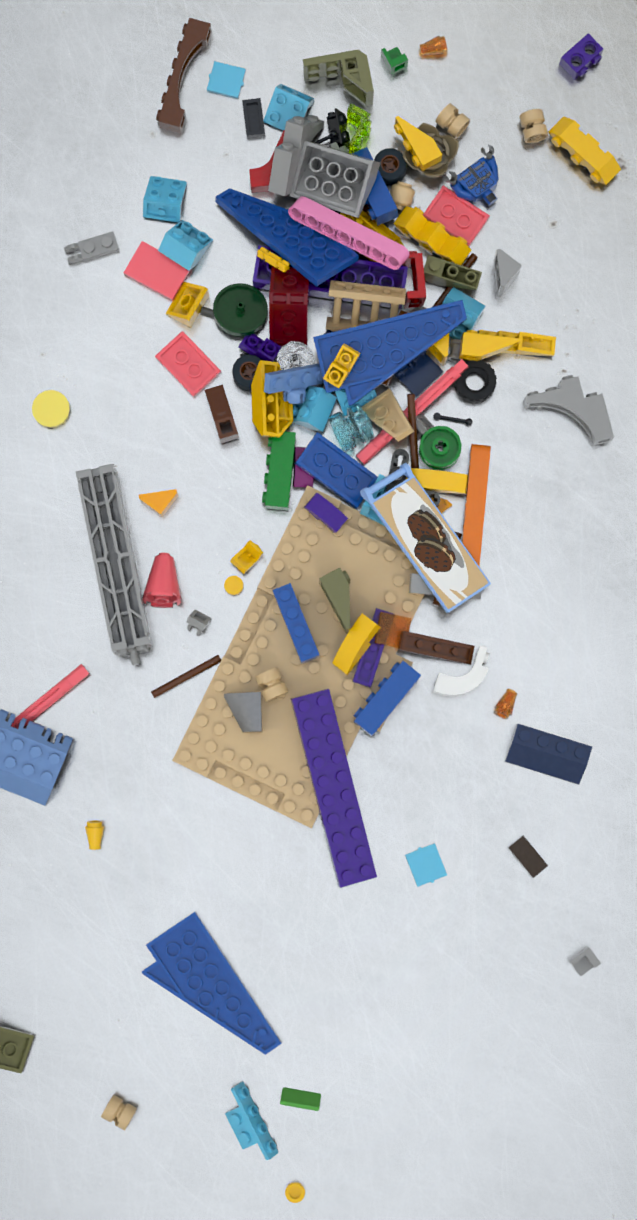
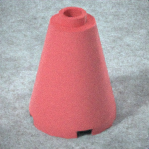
(162, 584)

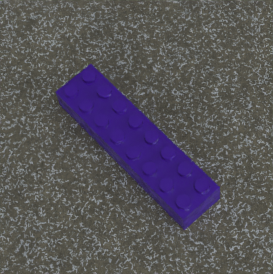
(359, 272)

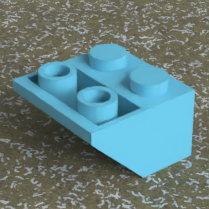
(185, 244)
(472, 308)
(315, 409)

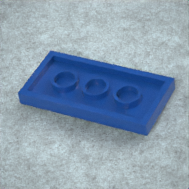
(335, 469)

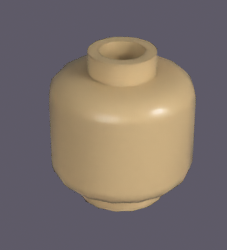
(402, 194)

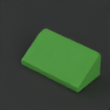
(300, 1099)

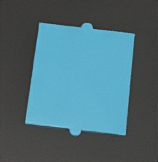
(226, 79)
(426, 865)

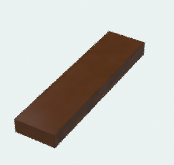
(436, 647)

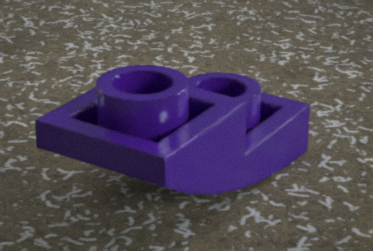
(265, 350)
(326, 512)

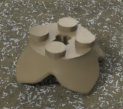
(448, 146)

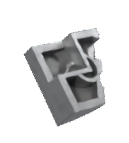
(246, 710)

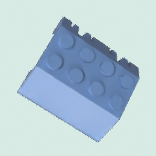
(28, 760)

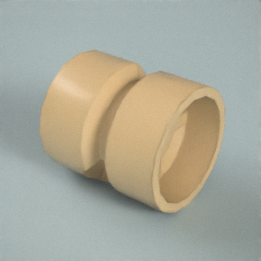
(452, 120)
(533, 123)
(271, 684)
(119, 1112)

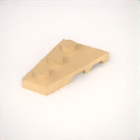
(388, 415)

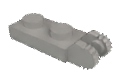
(93, 247)

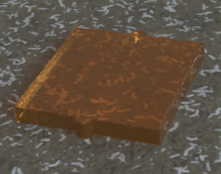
(391, 629)

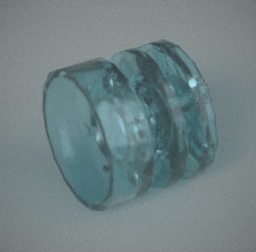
(352, 427)

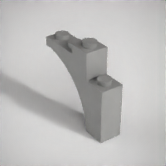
(288, 153)
(569, 398)

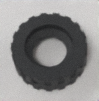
(476, 395)

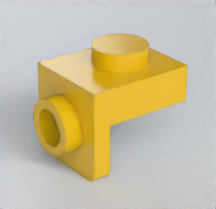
(247, 557)

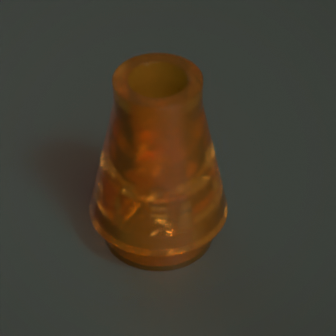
(434, 46)
(505, 705)

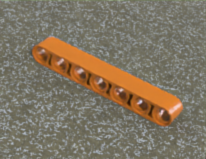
(476, 500)

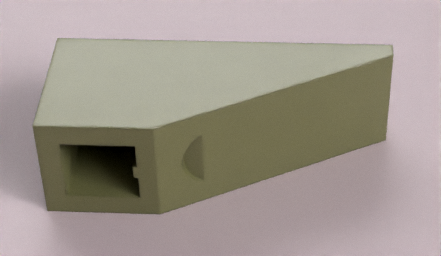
(450, 274)

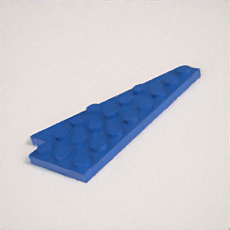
(304, 248)
(386, 346)
(201, 976)

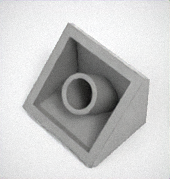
(505, 270)

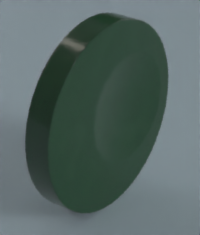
(240, 309)

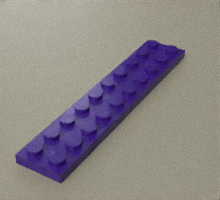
(333, 788)

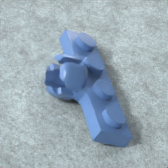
(293, 382)

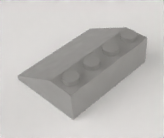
(334, 178)

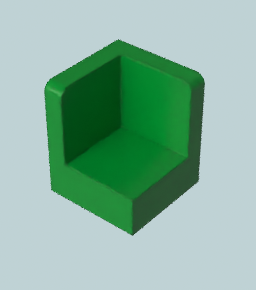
(394, 60)

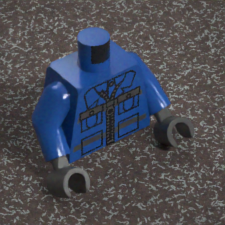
(477, 180)

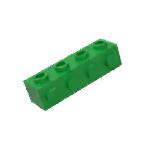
(280, 471)

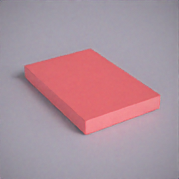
(456, 215)
(156, 271)
(188, 364)

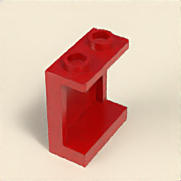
(418, 296)

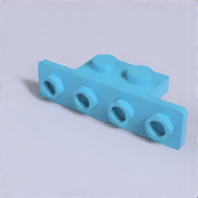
(248, 1123)

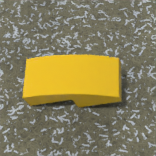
(341, 365)

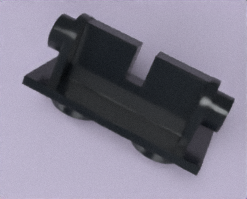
(337, 121)

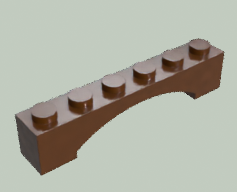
(195, 37)

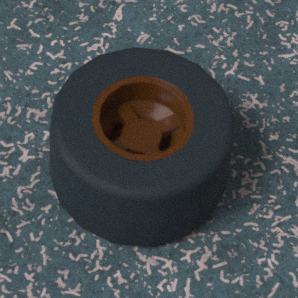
(391, 159)
(243, 368)

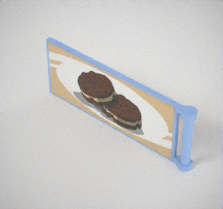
(427, 539)

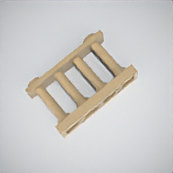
(359, 292)

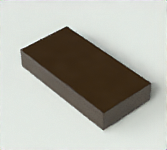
(528, 856)

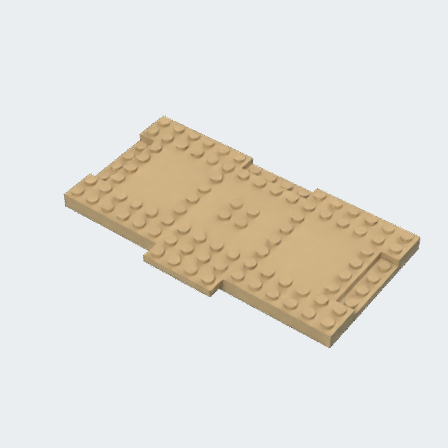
(272, 762)

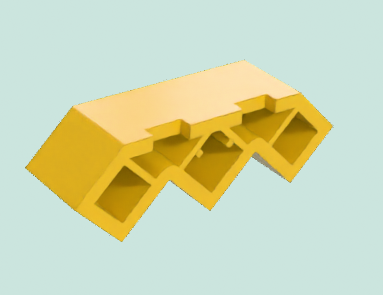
(584, 150)
(432, 236)

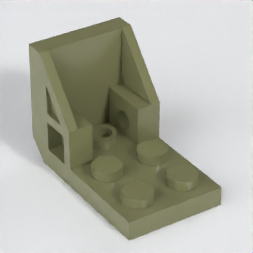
(353, 69)
(14, 1049)

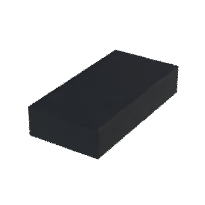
(253, 118)

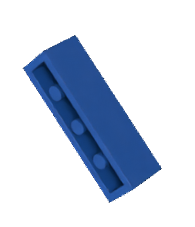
(380, 202)
(296, 623)
(387, 698)

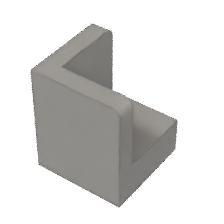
(584, 961)

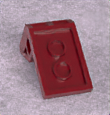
(288, 306)

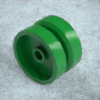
(440, 437)

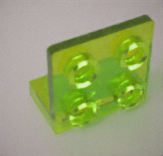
(360, 121)

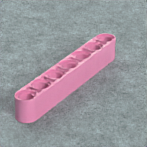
(348, 232)

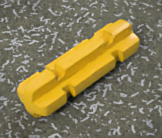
(273, 259)

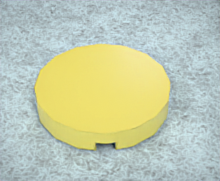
(51, 409)

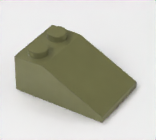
(337, 592)

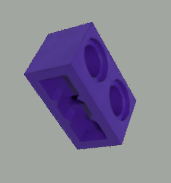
(578, 54)

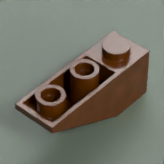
(221, 414)

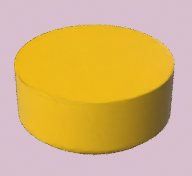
(233, 585)
(295, 1192)

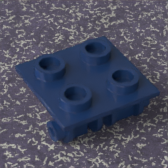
(419, 373)

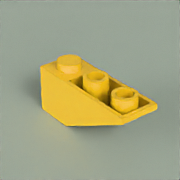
(421, 146)
(480, 346)

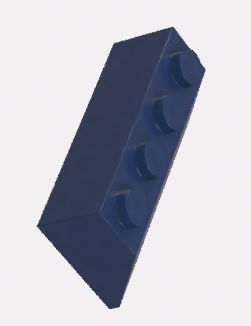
(548, 754)

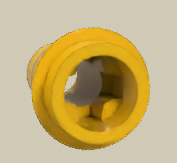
(94, 834)

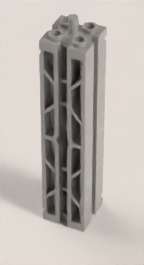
(114, 561)

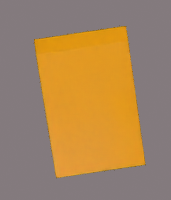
(159, 501)

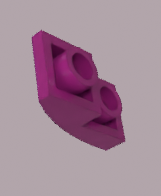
(300, 477)

